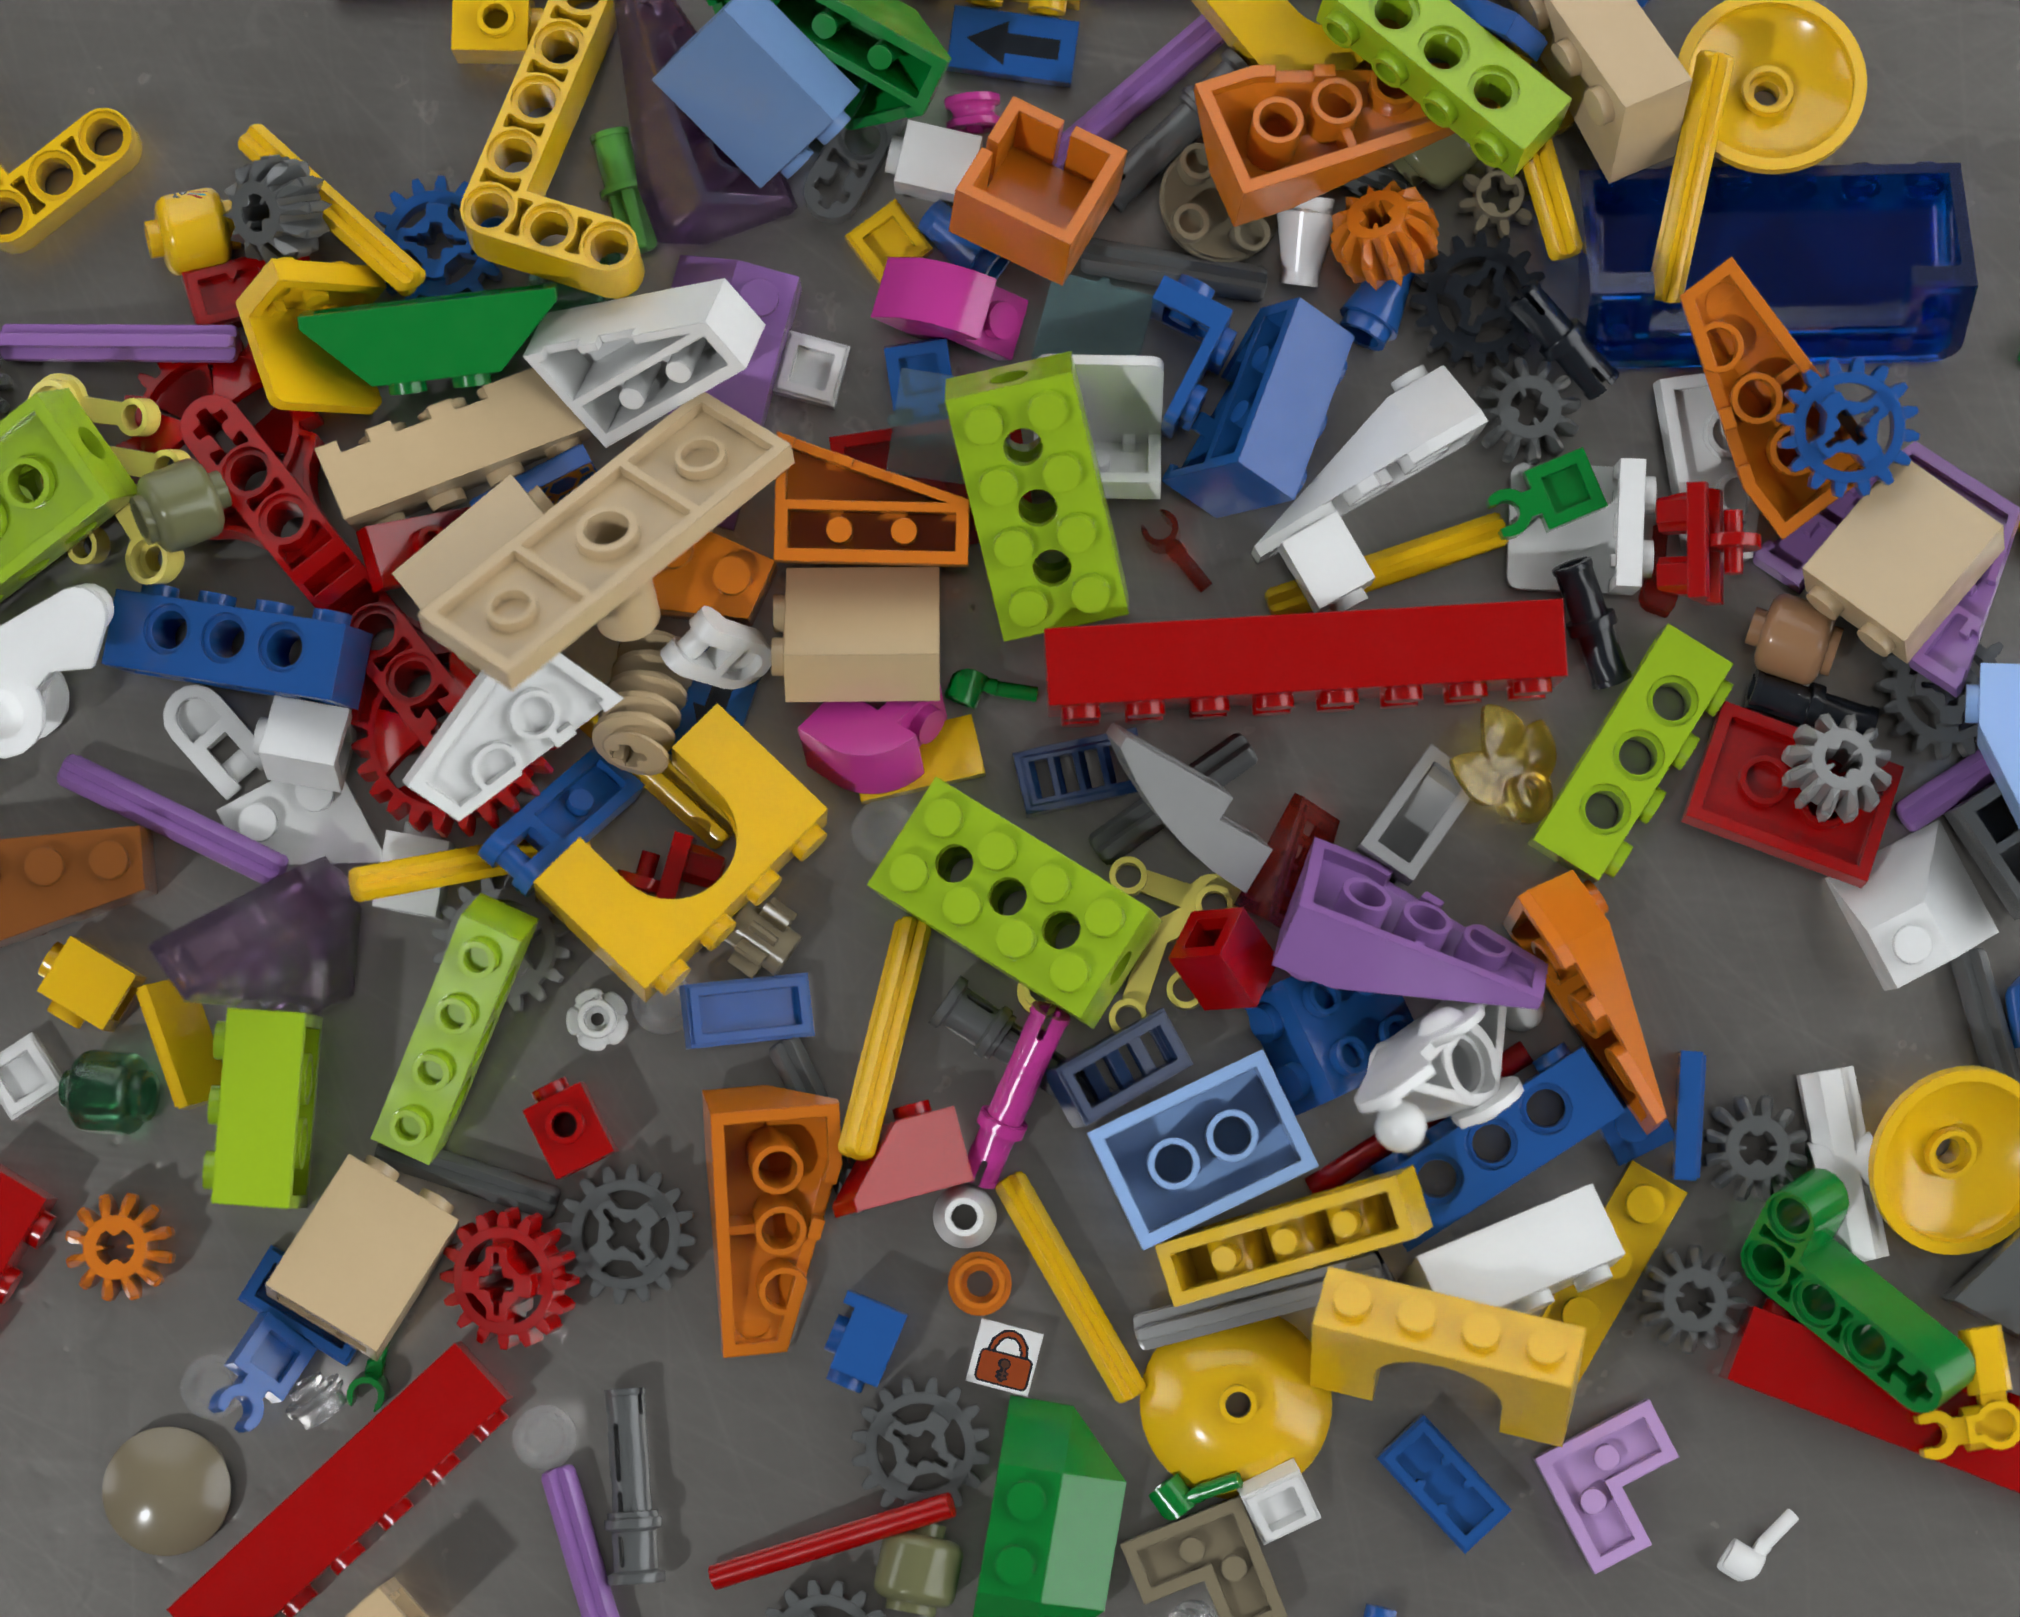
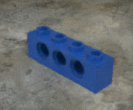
(326, 673)
(1587, 1109)

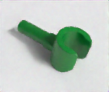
(969, 684)
(373, 1375)
(1174, 1498)

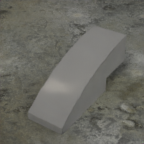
(1191, 808)
(1415, 818)

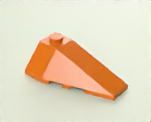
(1302, 133)
(1748, 369)
(1585, 977)
(768, 1188)

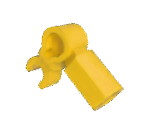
(1993, 1420)

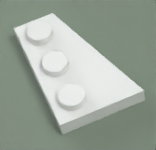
(1698, 447)
(502, 732)

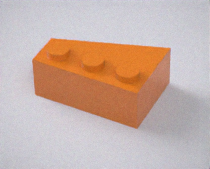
(863, 515)
(717, 576)

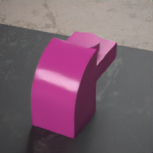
(950, 302)
(870, 747)

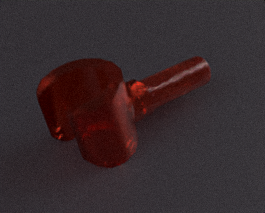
(1176, 551)
(1649, 597)

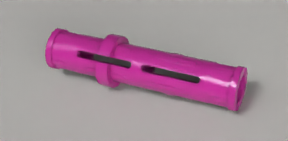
(1004, 1118)

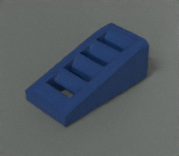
(1029, 784)
(1071, 1096)

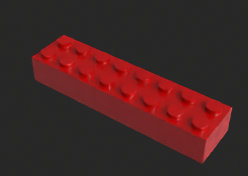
(1305, 659)

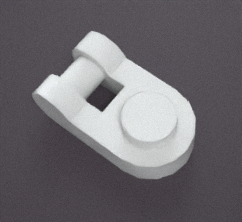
(735, 655)
(197, 723)

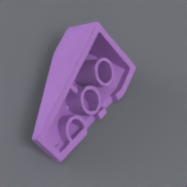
(775, 300)
(1371, 936)

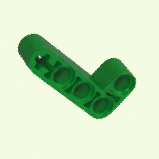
(1845, 1301)

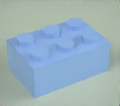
(1202, 1150)

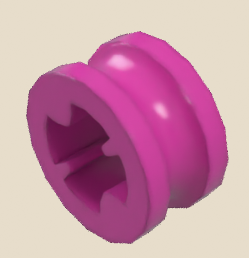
(973, 111)

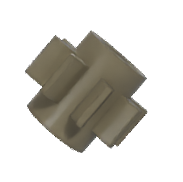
(1486, 213)
(763, 938)

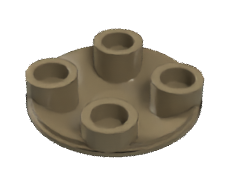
(1198, 216)
(166, 1491)

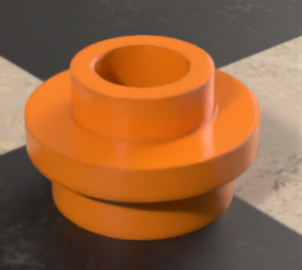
(983, 1304)

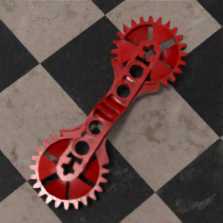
(321, 568)

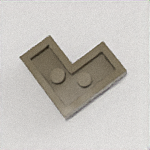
(1208, 1547)

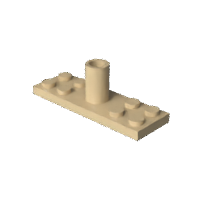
(606, 542)

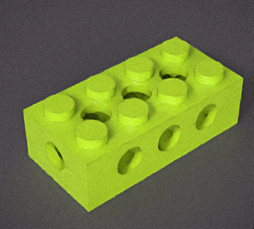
(1062, 461)
(79, 492)
(1008, 860)

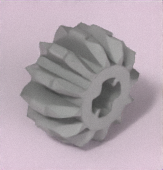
(1855, 754)

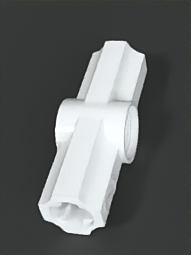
(1843, 1147)

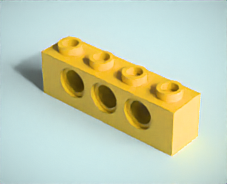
(1294, 1236)

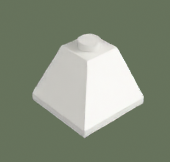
(1914, 908)

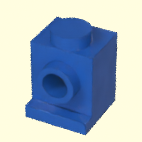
(863, 1342)

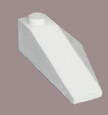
(1405, 435)

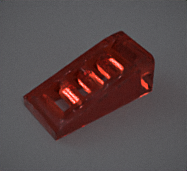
(1276, 881)

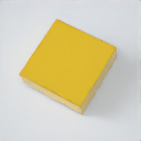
(887, 235)

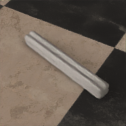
(1244, 1305)

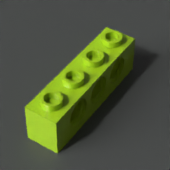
(1479, 68)
(1670, 662)
(454, 1028)

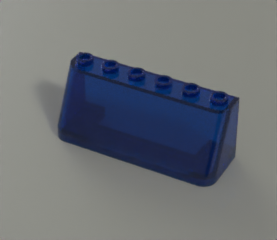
(1840, 253)

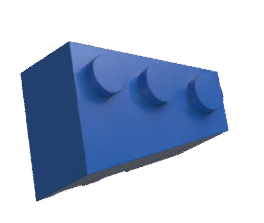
(1269, 416)

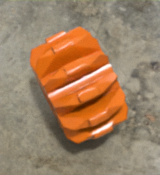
(1384, 235)
(119, 1223)

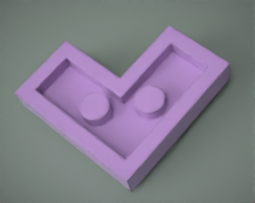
(1590, 1478)

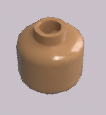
(1793, 640)

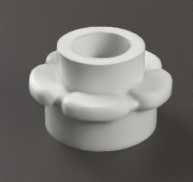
(580, 1019)

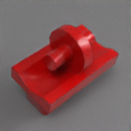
(1701, 518)
(684, 864)

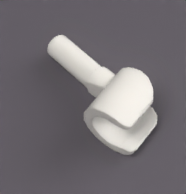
(1744, 1562)

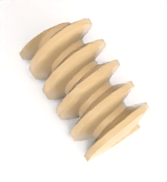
(643, 724)

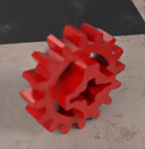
(503, 1286)

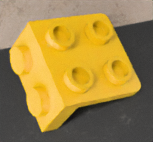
(290, 364)

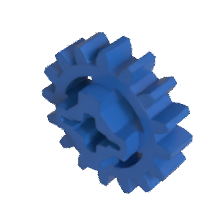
(438, 220)
(1866, 450)

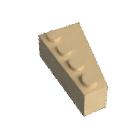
(1620, 77)
(450, 450)

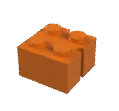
(1031, 207)

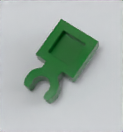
(1556, 492)

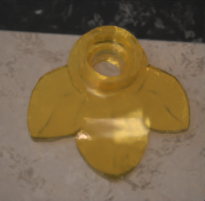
(1508, 761)

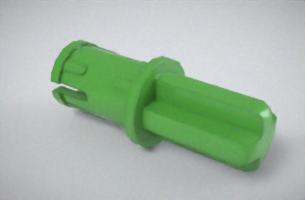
(619, 179)

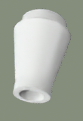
(1305, 240)
(983, 1207)

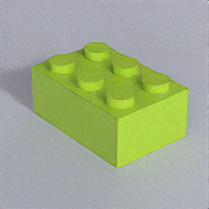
(263, 1108)

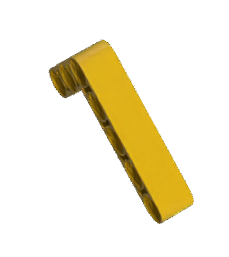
(541, 144)
(91, 177)

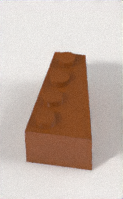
(71, 878)

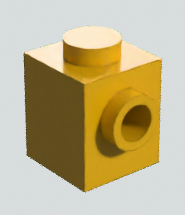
(492, 30)
(87, 984)

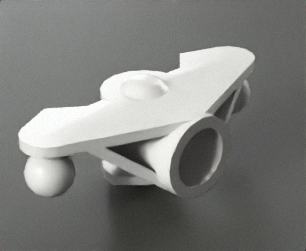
(34, 648)
(1441, 1069)

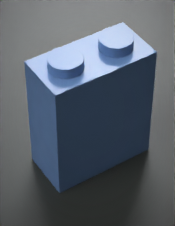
(758, 88)

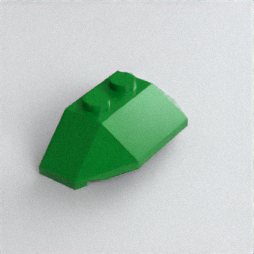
(879, 48)
(431, 336)
(1049, 1517)

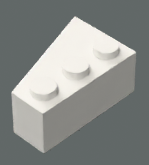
(643, 353)
(1525, 1256)

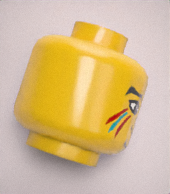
(191, 230)

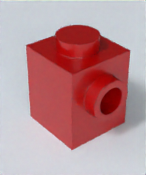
(1223, 959)
(568, 1127)

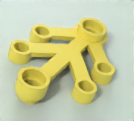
(140, 557)
(1144, 972)

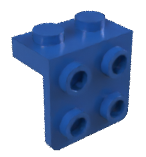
(1190, 310)
(1322, 1036)

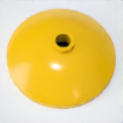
(1800, 58)
(1970, 1191)
(1188, 1394)

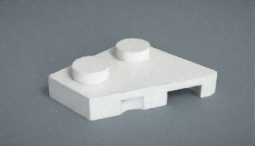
(305, 823)

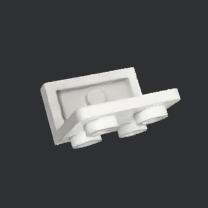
(1124, 420)
(1609, 536)

